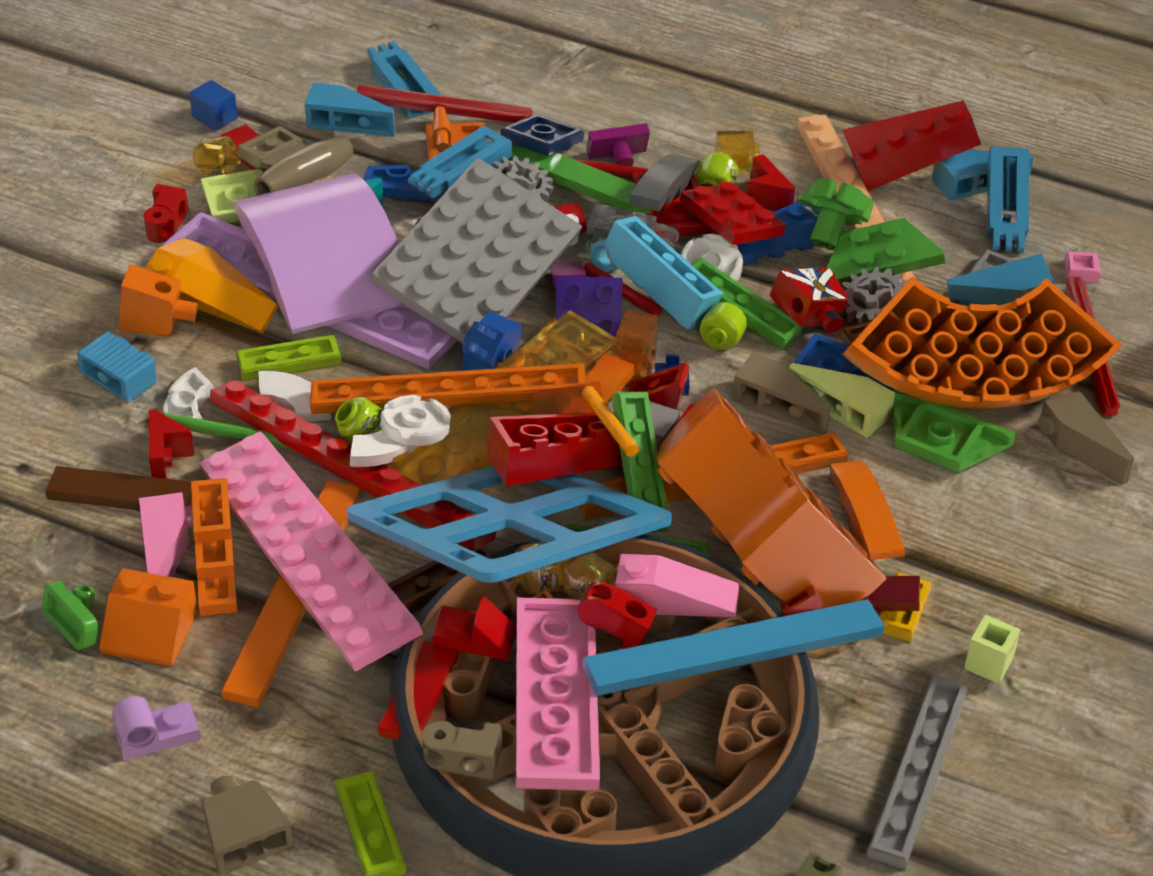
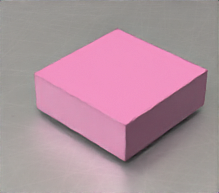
(1082, 265)

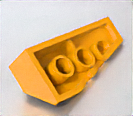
(213, 284)

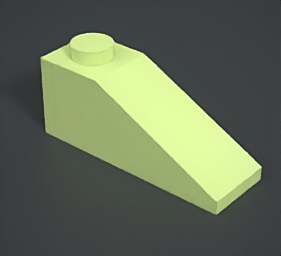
(852, 398)

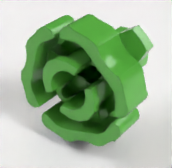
(834, 209)

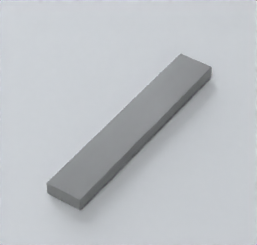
(917, 772)

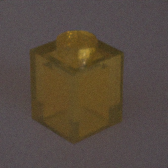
(739, 146)

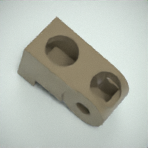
(462, 749)

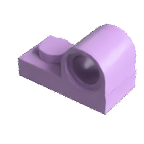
(148, 731)

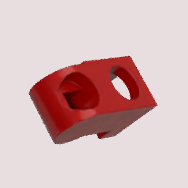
(166, 214)
(616, 613)

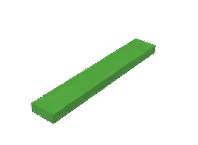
(582, 178)

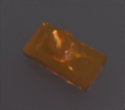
(563, 400)

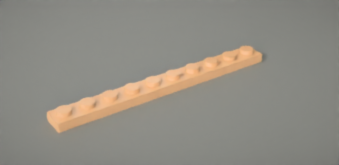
(835, 163)

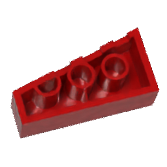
(910, 142)
(549, 446)

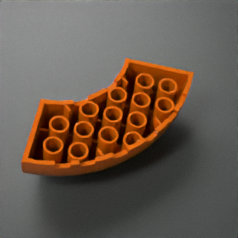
(978, 351)
(763, 507)

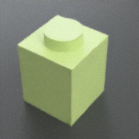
(992, 649)

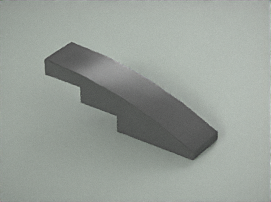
(664, 181)

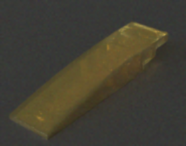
(464, 448)

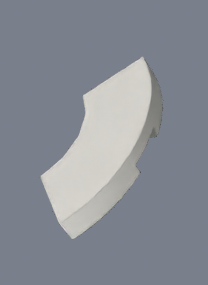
(290, 393)
(188, 394)
(376, 449)

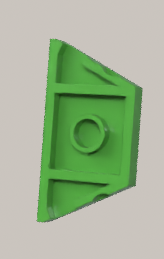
(885, 246)
(945, 433)

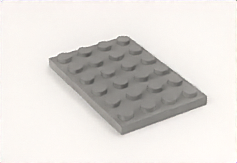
(476, 251)

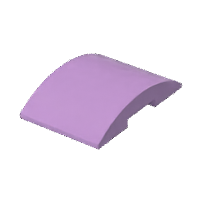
(321, 249)

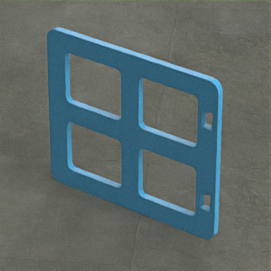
(495, 515)

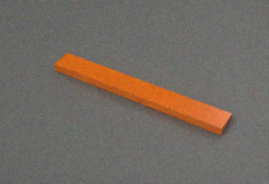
(447, 387)
(800, 455)
(279, 618)

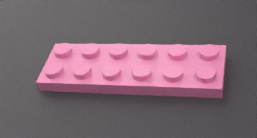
(554, 697)

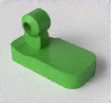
(70, 613)

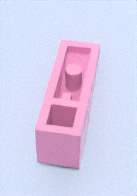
(165, 531)
(676, 587)

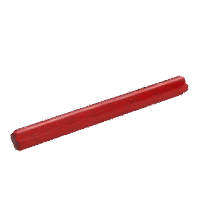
(452, 105)
(1102, 377)

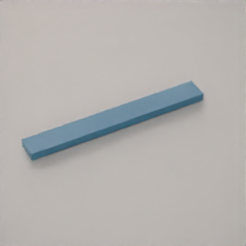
(731, 647)

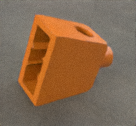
(152, 303)

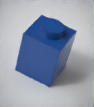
(213, 105)

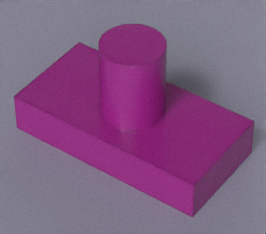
(618, 143)

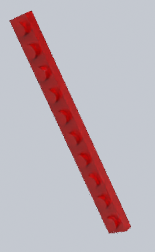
(333, 454)

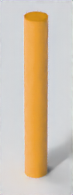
(610, 421)

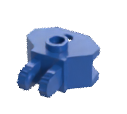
(490, 342)

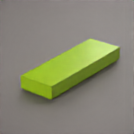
(289, 357)
(370, 825)

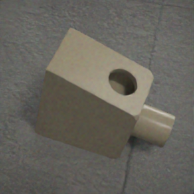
(244, 824)

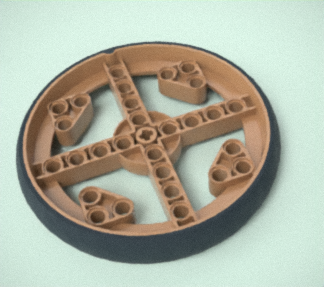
(761, 743)

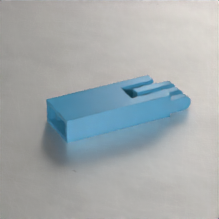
(386, 70)
(445, 168)
(1008, 192)

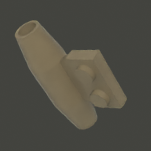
(290, 161)

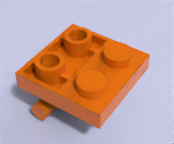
(443, 134)

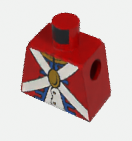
(810, 297)

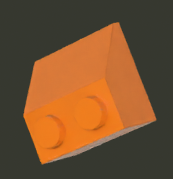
(148, 617)

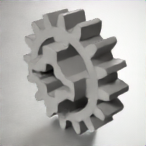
(527, 176)
(869, 294)

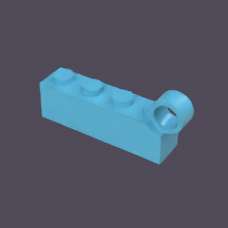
(657, 271)

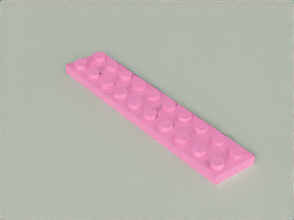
(312, 552)

